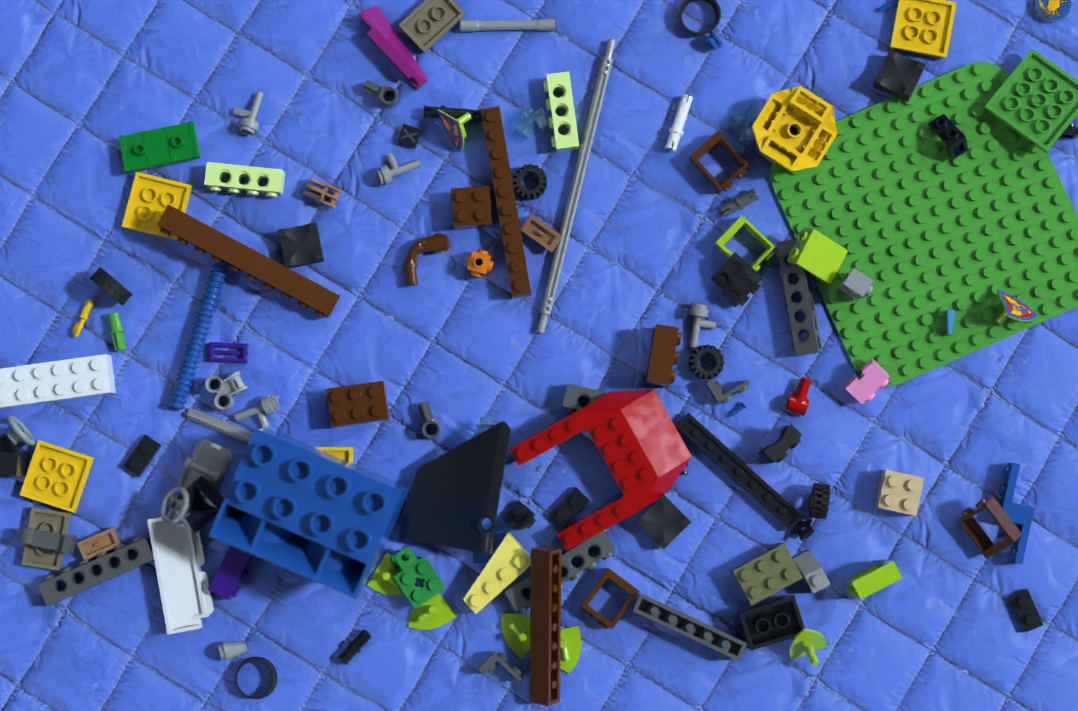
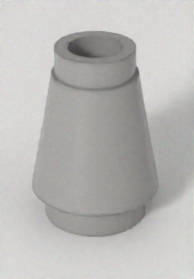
(232, 649)

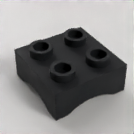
(898, 75)
(301, 245)
(788, 439)
(663, 521)

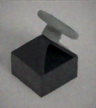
(12, 456)
(193, 506)

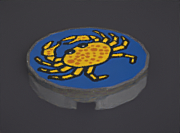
(1052, 10)

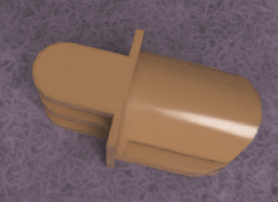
(324, 193)

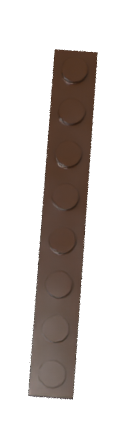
(545, 625)

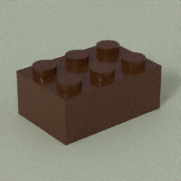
(663, 355)
(358, 404)

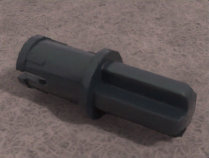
(354, 646)

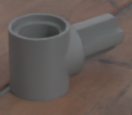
(380, 93)
(427, 418)

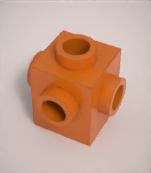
(482, 270)

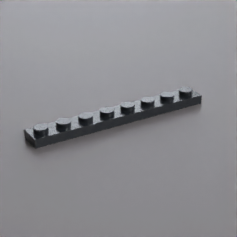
(739, 471)

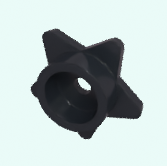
(807, 532)

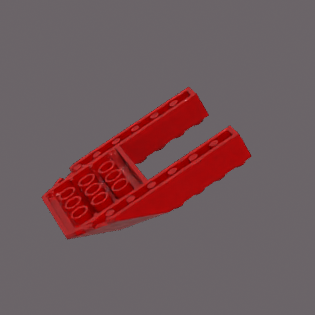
(636, 445)

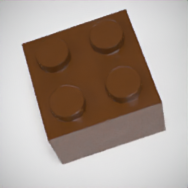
(471, 207)

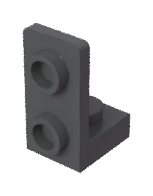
(715, 390)
(489, 665)

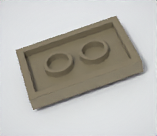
(431, 22)
(48, 521)

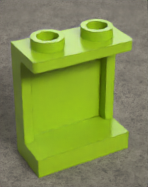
(817, 255)

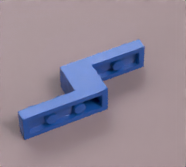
(1018, 513)

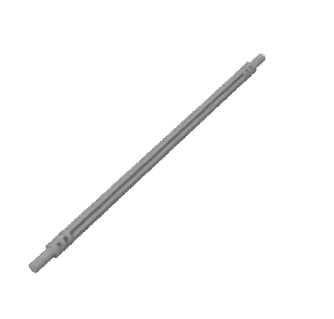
(576, 185)

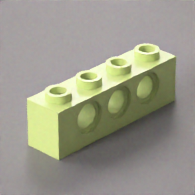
(561, 82)
(215, 171)

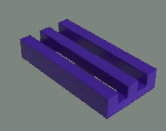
(244, 353)

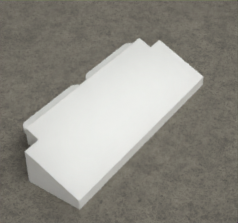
(178, 568)

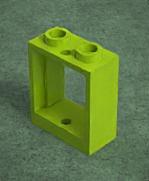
(743, 222)
(873, 579)

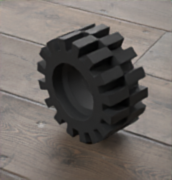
(537, 173)
(706, 350)
(819, 501)

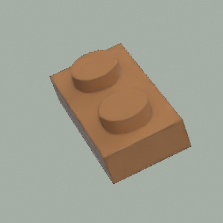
(541, 233)
(99, 543)

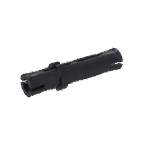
(431, 112)

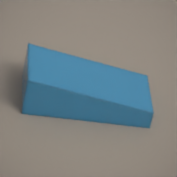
(949, 321)

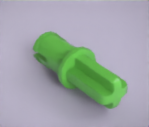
(117, 331)

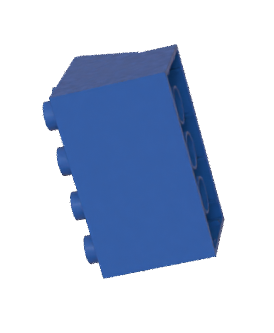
(309, 511)

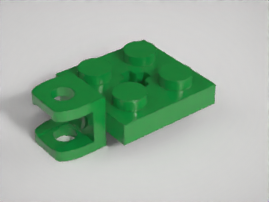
(408, 572)

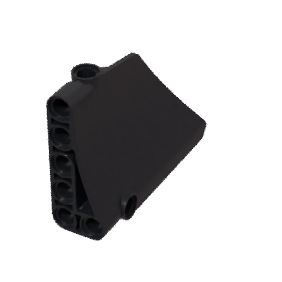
(458, 493)

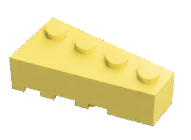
(503, 568)

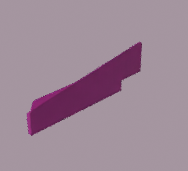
(391, 45)

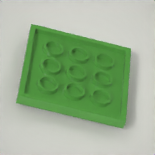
(1037, 100)

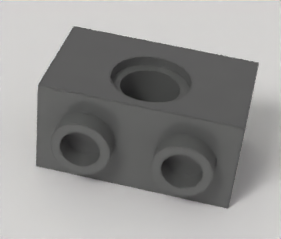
(574, 392)

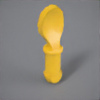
(84, 316)

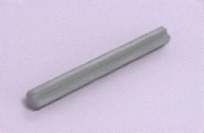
(219, 425)

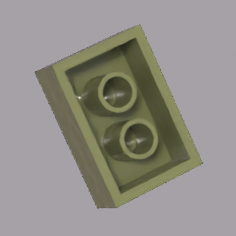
(767, 574)

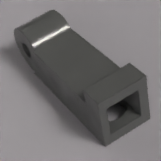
(48, 540)

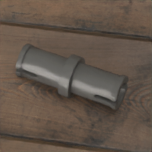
(738, 202)

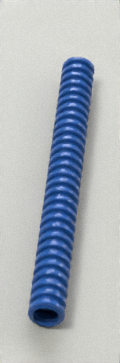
(198, 335)

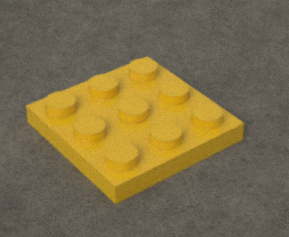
(923, 27)
(149, 200)
(56, 476)

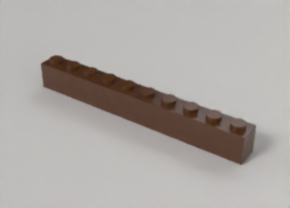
(506, 202)
(247, 260)

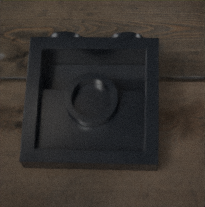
(737, 280)

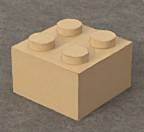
(899, 492)

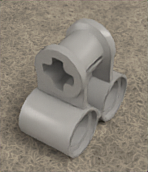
(226, 388)

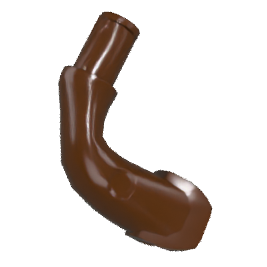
(436, 243)

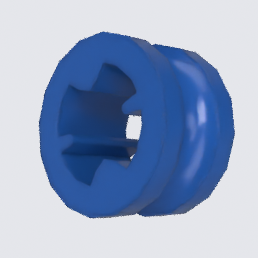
(712, 40)

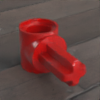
(798, 401)

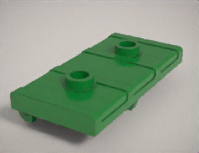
(159, 147)

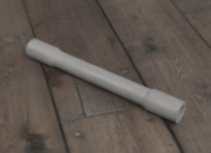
(540, 25)

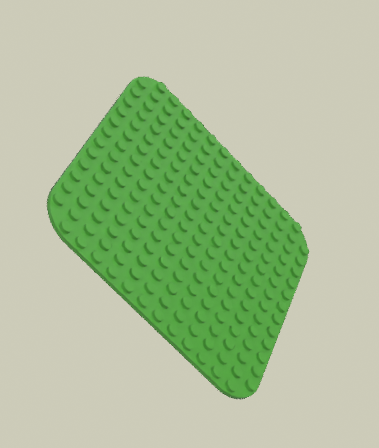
(936, 227)

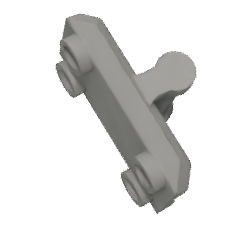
(206, 460)

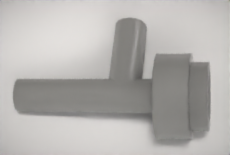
(248, 124)
(385, 175)
(699, 311)
(269, 405)

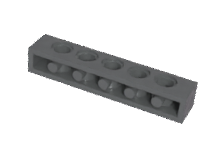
(806, 305)
(605, 548)
(53, 595)
(689, 626)

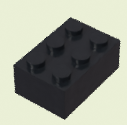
(771, 622)

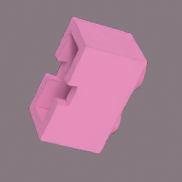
(864, 385)

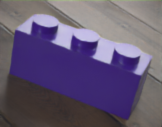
(231, 572)

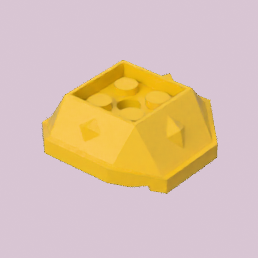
(808, 115)

